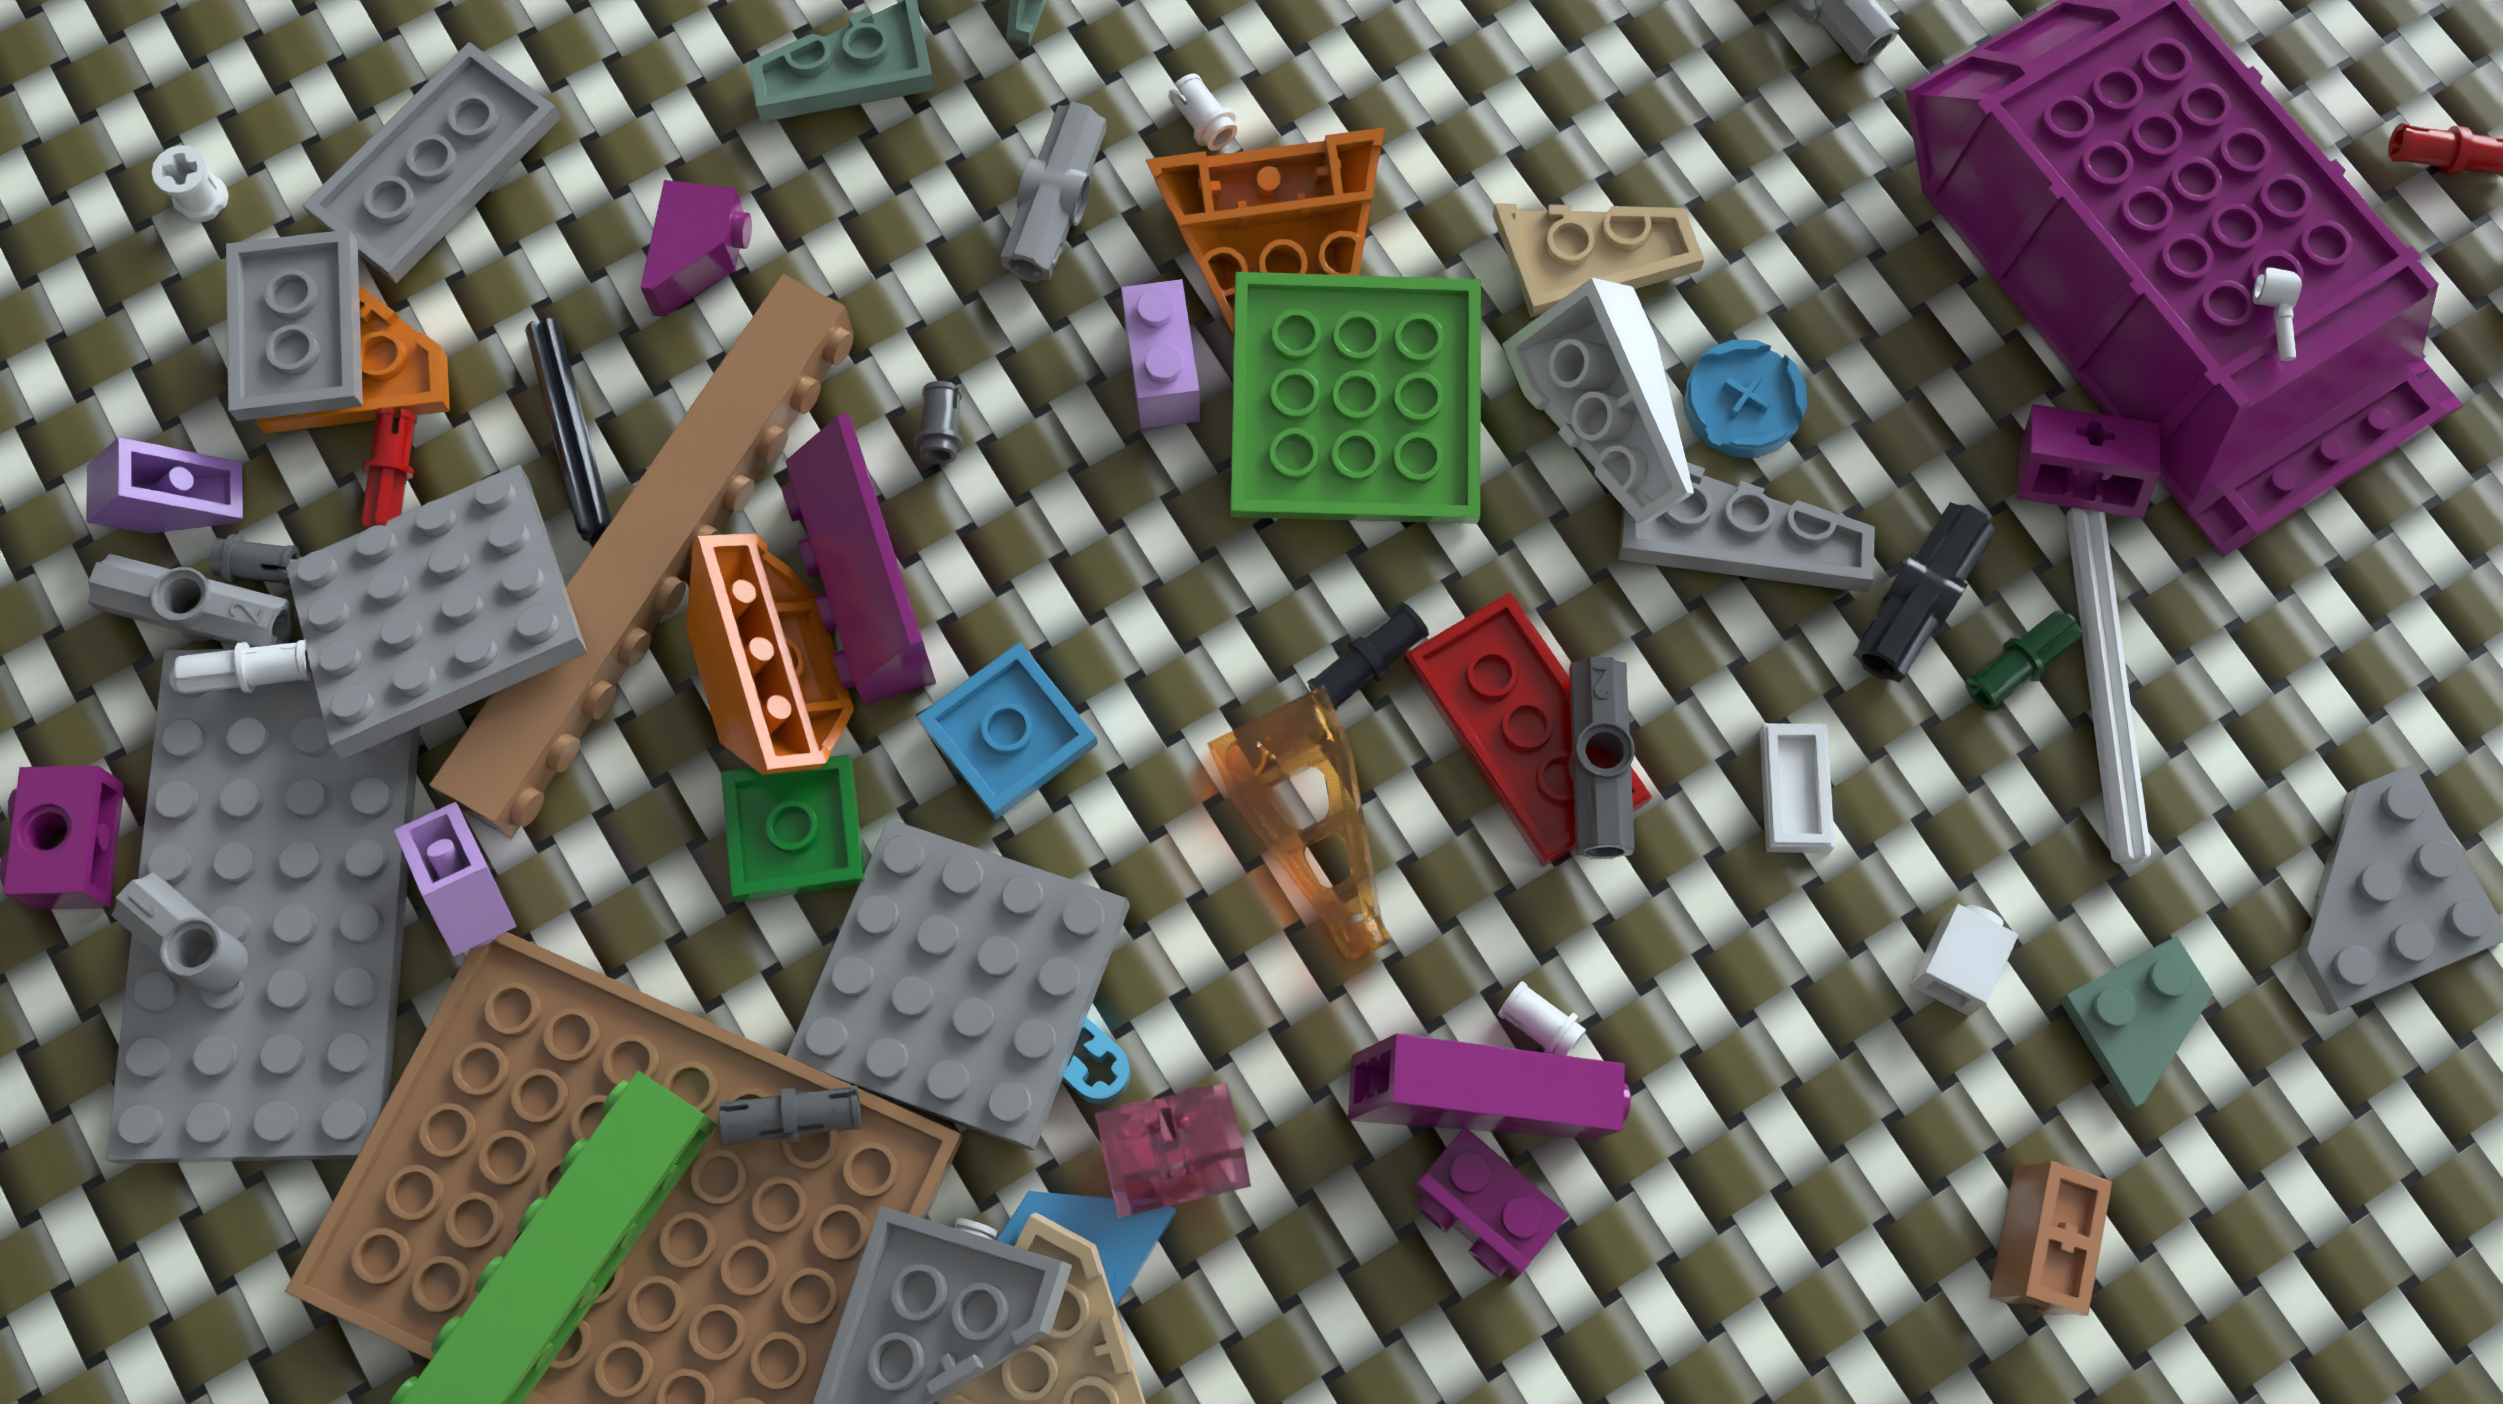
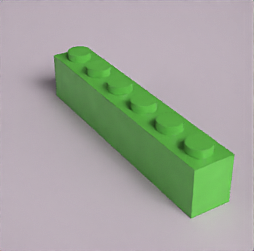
(564, 1250)

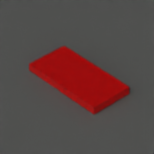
(1512, 718)

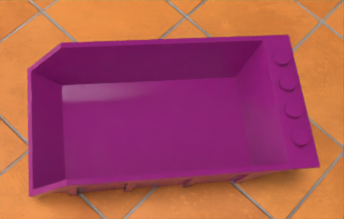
(2126, 205)

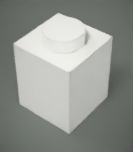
(1965, 958)

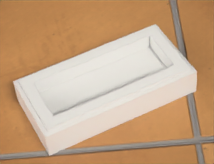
(1796, 788)

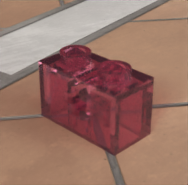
(1173, 1149)

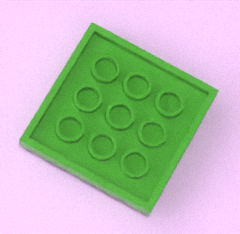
(1356, 398)

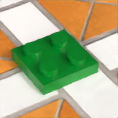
(792, 830)

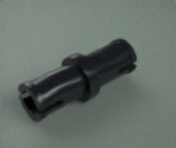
(1371, 655)

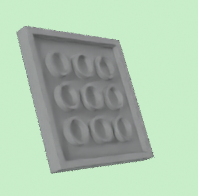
(432, 611)
(960, 983)

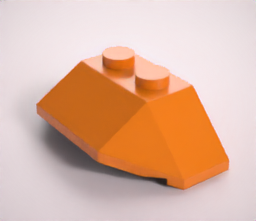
(763, 656)

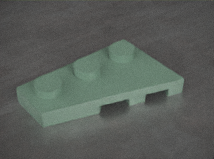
(859, 64)

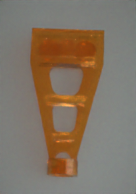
(1277, 748)

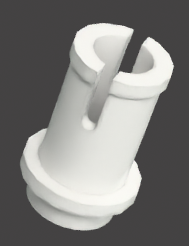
(1204, 113)
(1542, 1021)

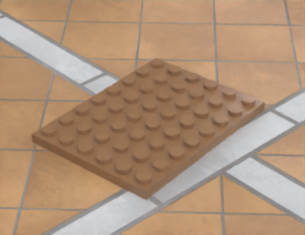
(731, 1278)

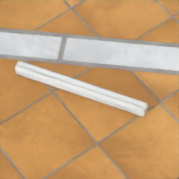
(2108, 687)

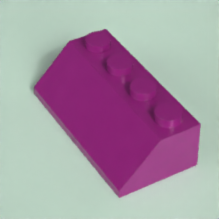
(857, 566)

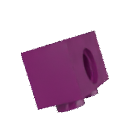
(83, 865)

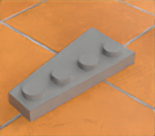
(1754, 537)

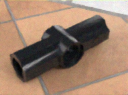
(1924, 592)

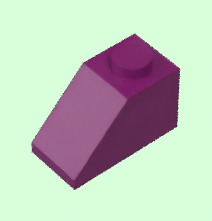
(692, 243)

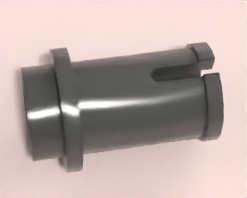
(940, 421)
(250, 560)

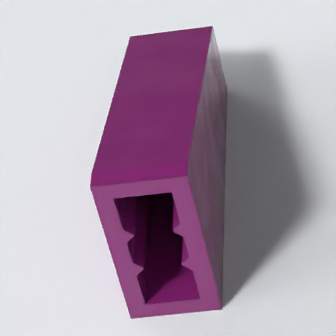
(1486, 1089)

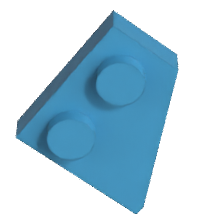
(1121, 1242)

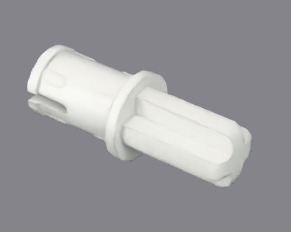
(242, 668)

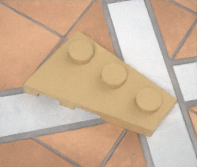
(1565, 248)

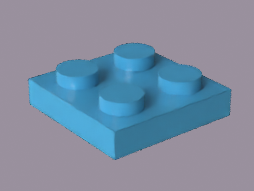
(1007, 730)

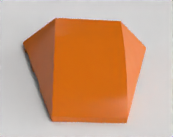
(1273, 208)

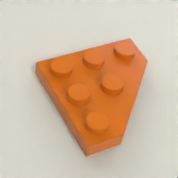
(397, 372)

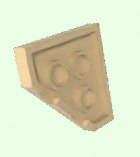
(1084, 1354)

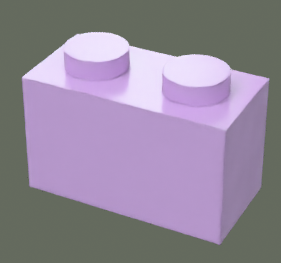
(1161, 354)
(454, 879)

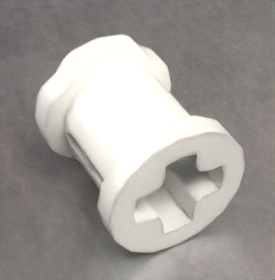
(187, 179)

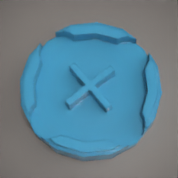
(1745, 399)

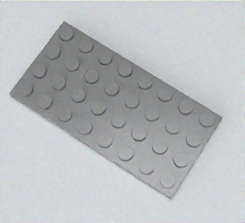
(307, 873)

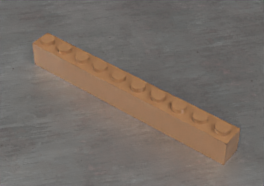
(647, 553)

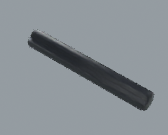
(568, 428)

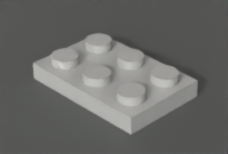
(293, 325)

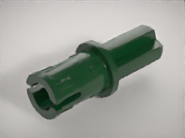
(2023, 660)

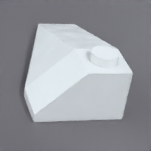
(1606, 389)

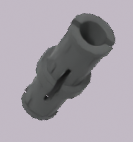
(790, 1115)

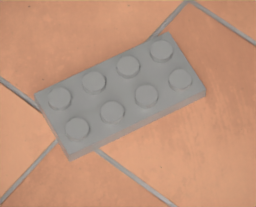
(433, 161)

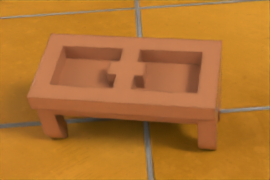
(2051, 1238)

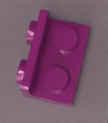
(1487, 1205)

